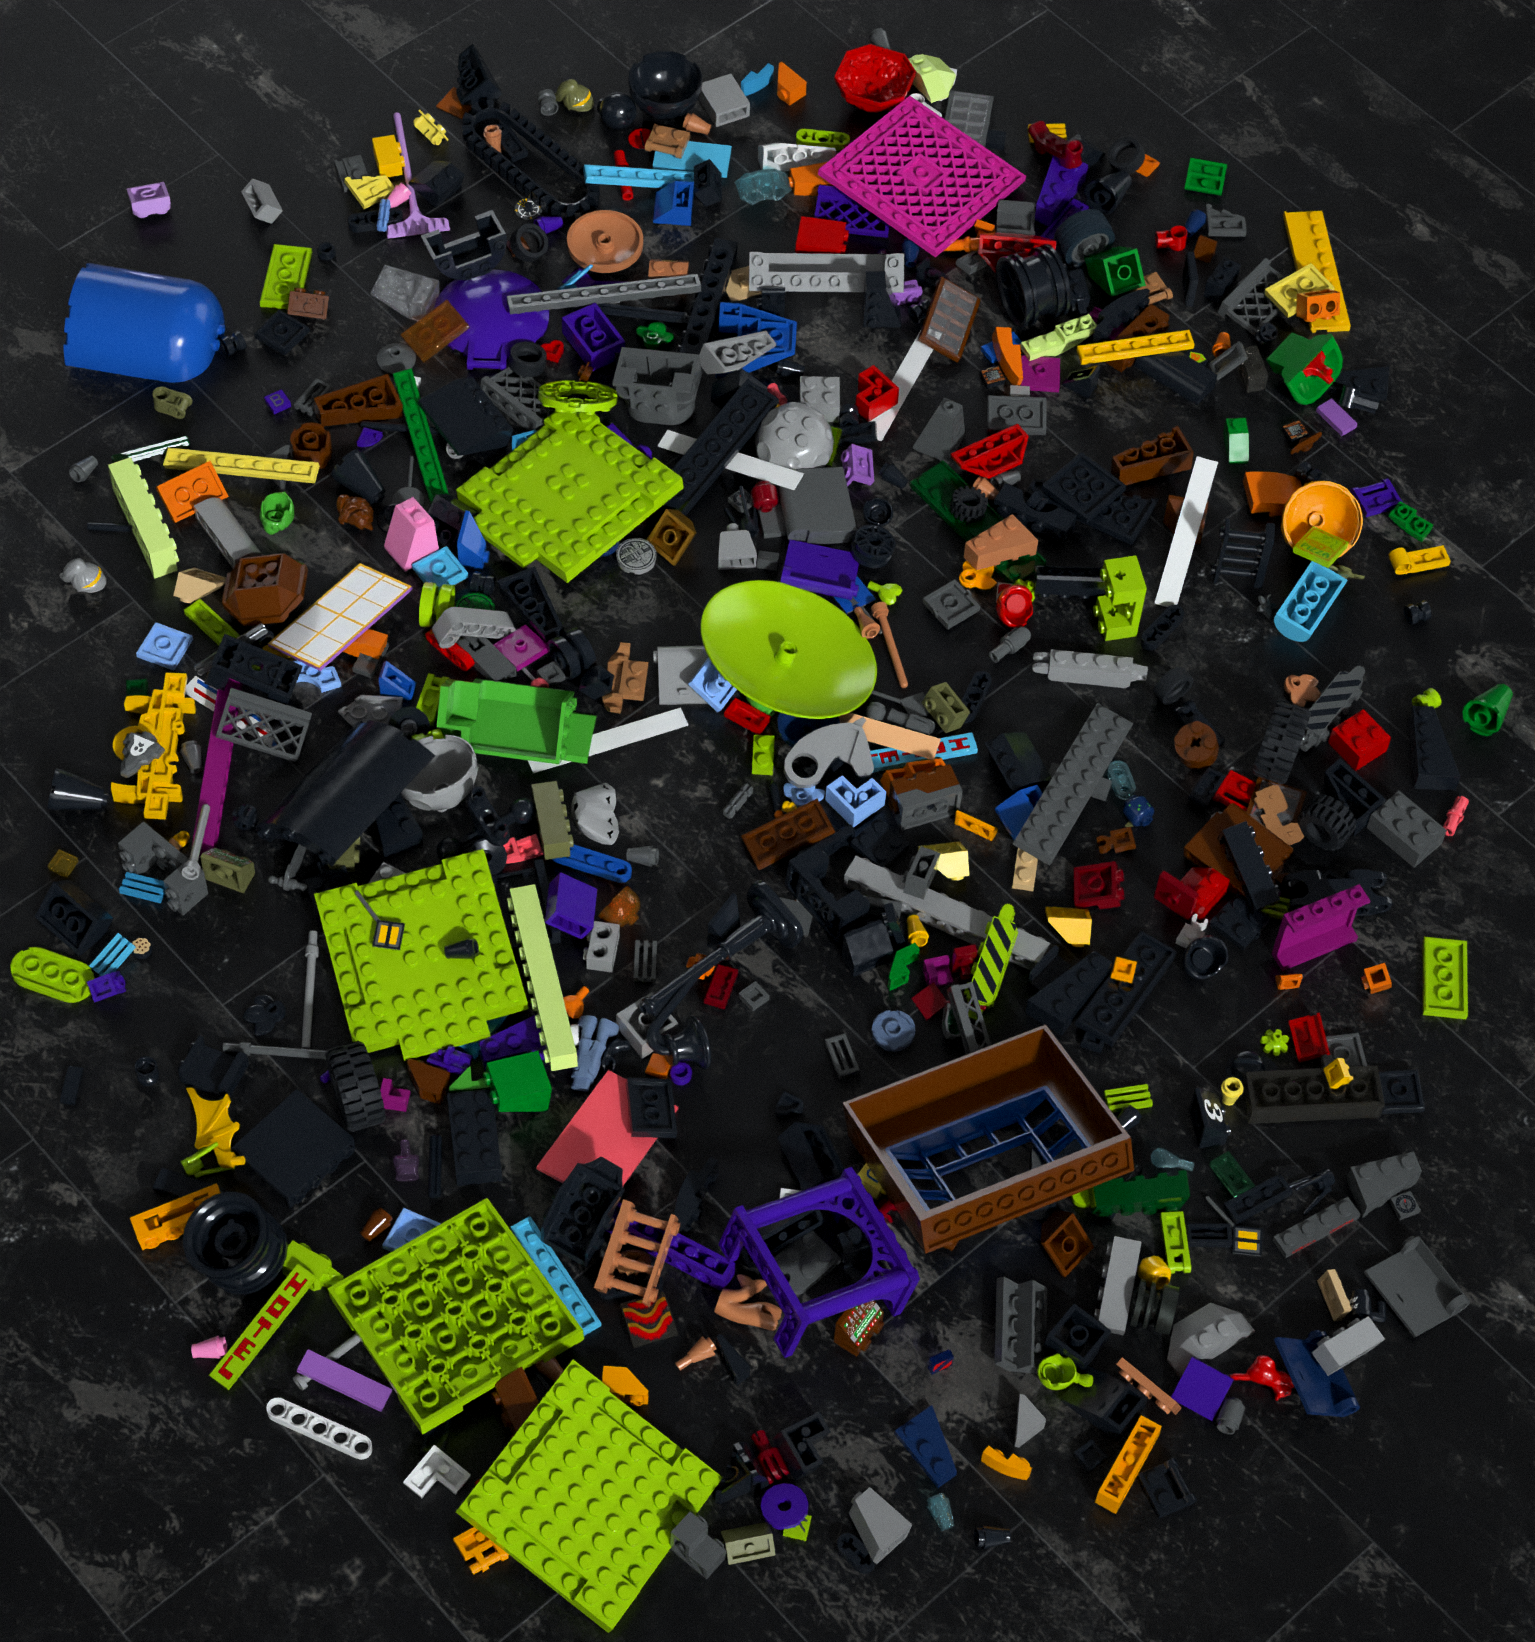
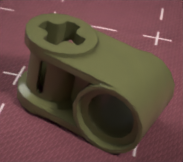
(170, 402)

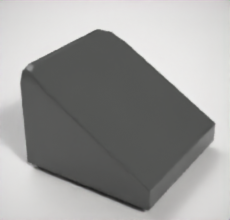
(767, 560)

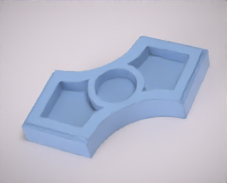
(325, 679)

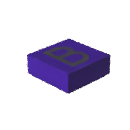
(277, 401)

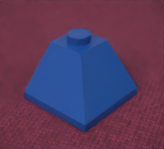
(471, 544)

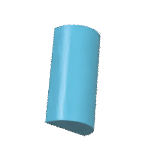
(1308, 602)

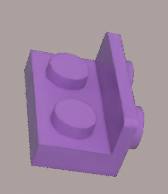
(911, 294)
(858, 465)

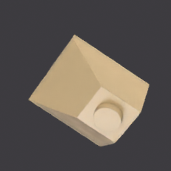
(196, 584)

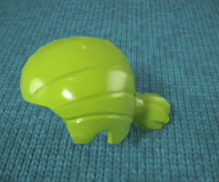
(1059, 1372)

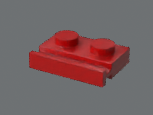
(1309, 1037)

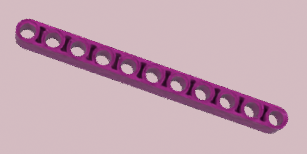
(217, 769)

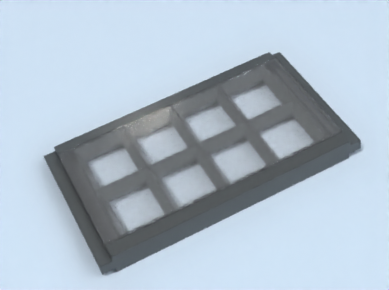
(970, 114)

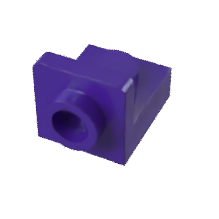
(106, 986)

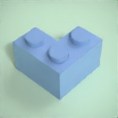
(854, 803)

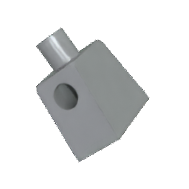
(736, 549)

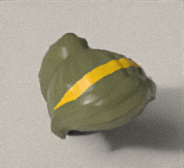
(574, 96)

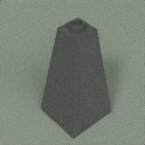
(943, 431)

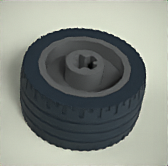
(1083, 236)

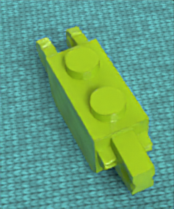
(316, 1264)

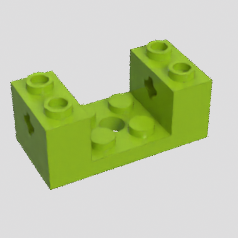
(1125, 594)

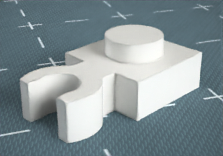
(1191, 932)

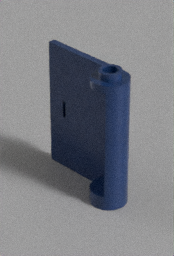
(1317, 1391)

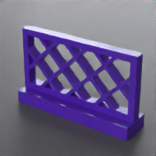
(833, 195)

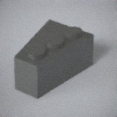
(1382, 1179)

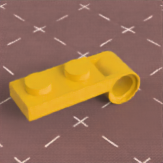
(1419, 560)

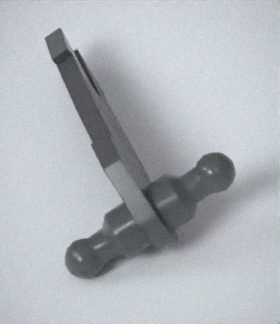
(288, 882)

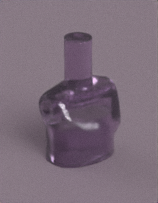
(406, 1164)

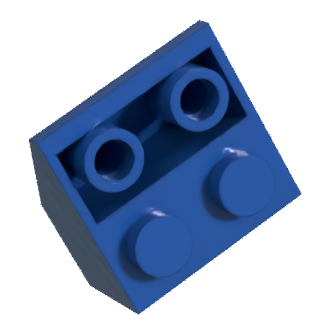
(674, 204)
(1018, 808)

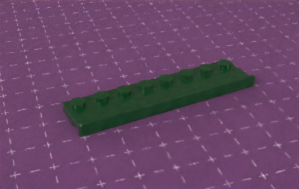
(937, 489)

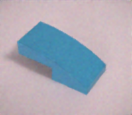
(755, 82)

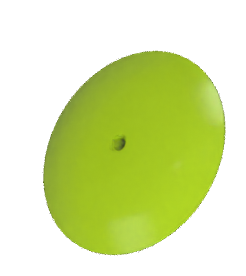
(788, 649)

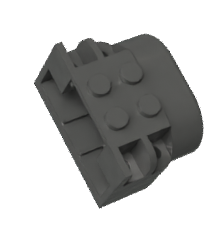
(658, 384)

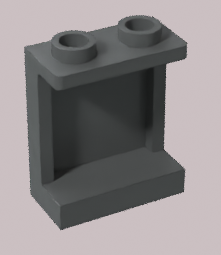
(1015, 217)

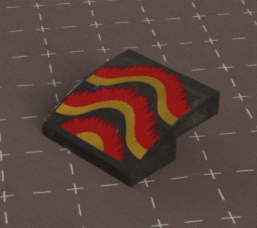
(648, 1323)

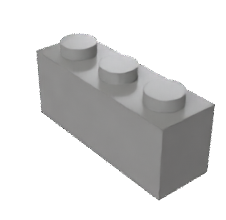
(1347, 1345)

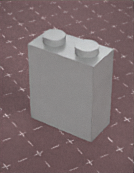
(724, 100)

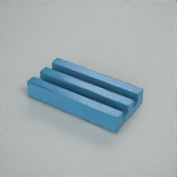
(145, 884)

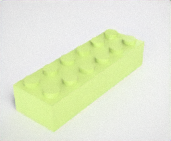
(144, 518)

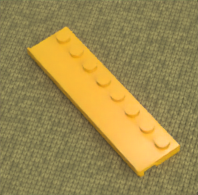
(1312, 245)

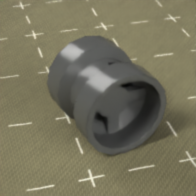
(547, 102)

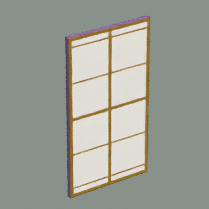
(340, 616)

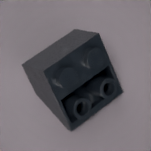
(448, 518)
(866, 947)

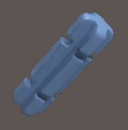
(383, 215)

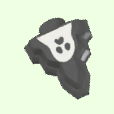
(139, 751)

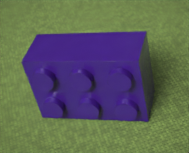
(592, 336)

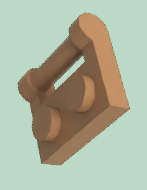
(667, 140)
(1155, 285)

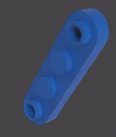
(597, 864)

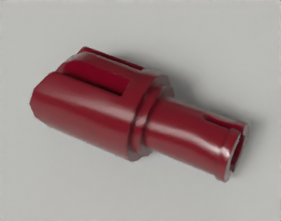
(768, 1455)

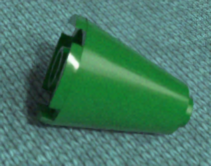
(1488, 710)

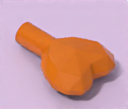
(574, 1003)

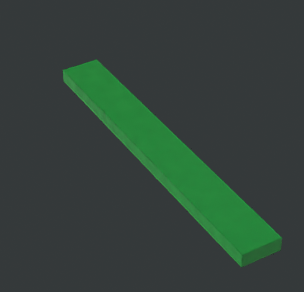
(420, 434)

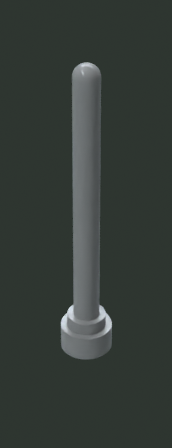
(192, 868)

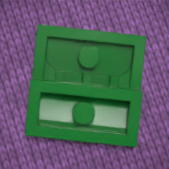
(1205, 176)

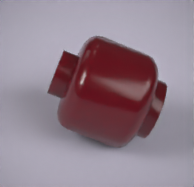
(764, 496)

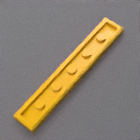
(1135, 347)

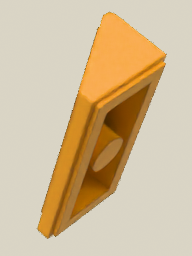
(975, 825)

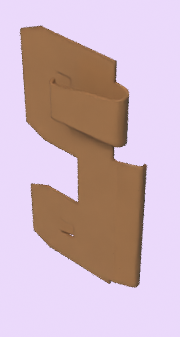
(1274, 802)

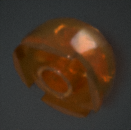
(622, 909)

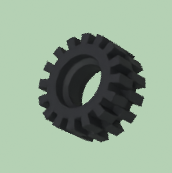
(968, 496)

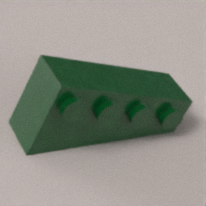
(1140, 1195)

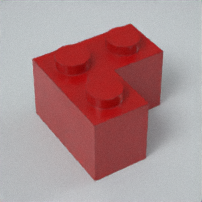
(876, 393)

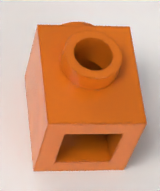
(1376, 978)

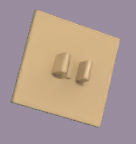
(739, 285)

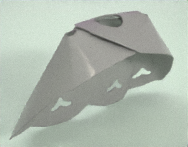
(594, 813)

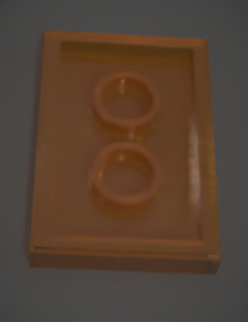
(435, 331)

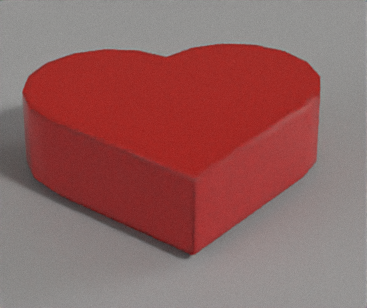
(553, 350)

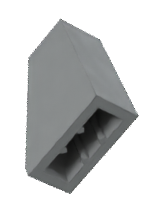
(878, 1524)

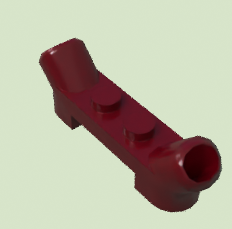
(1046, 141)

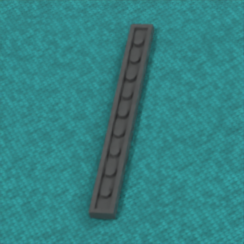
(603, 294)

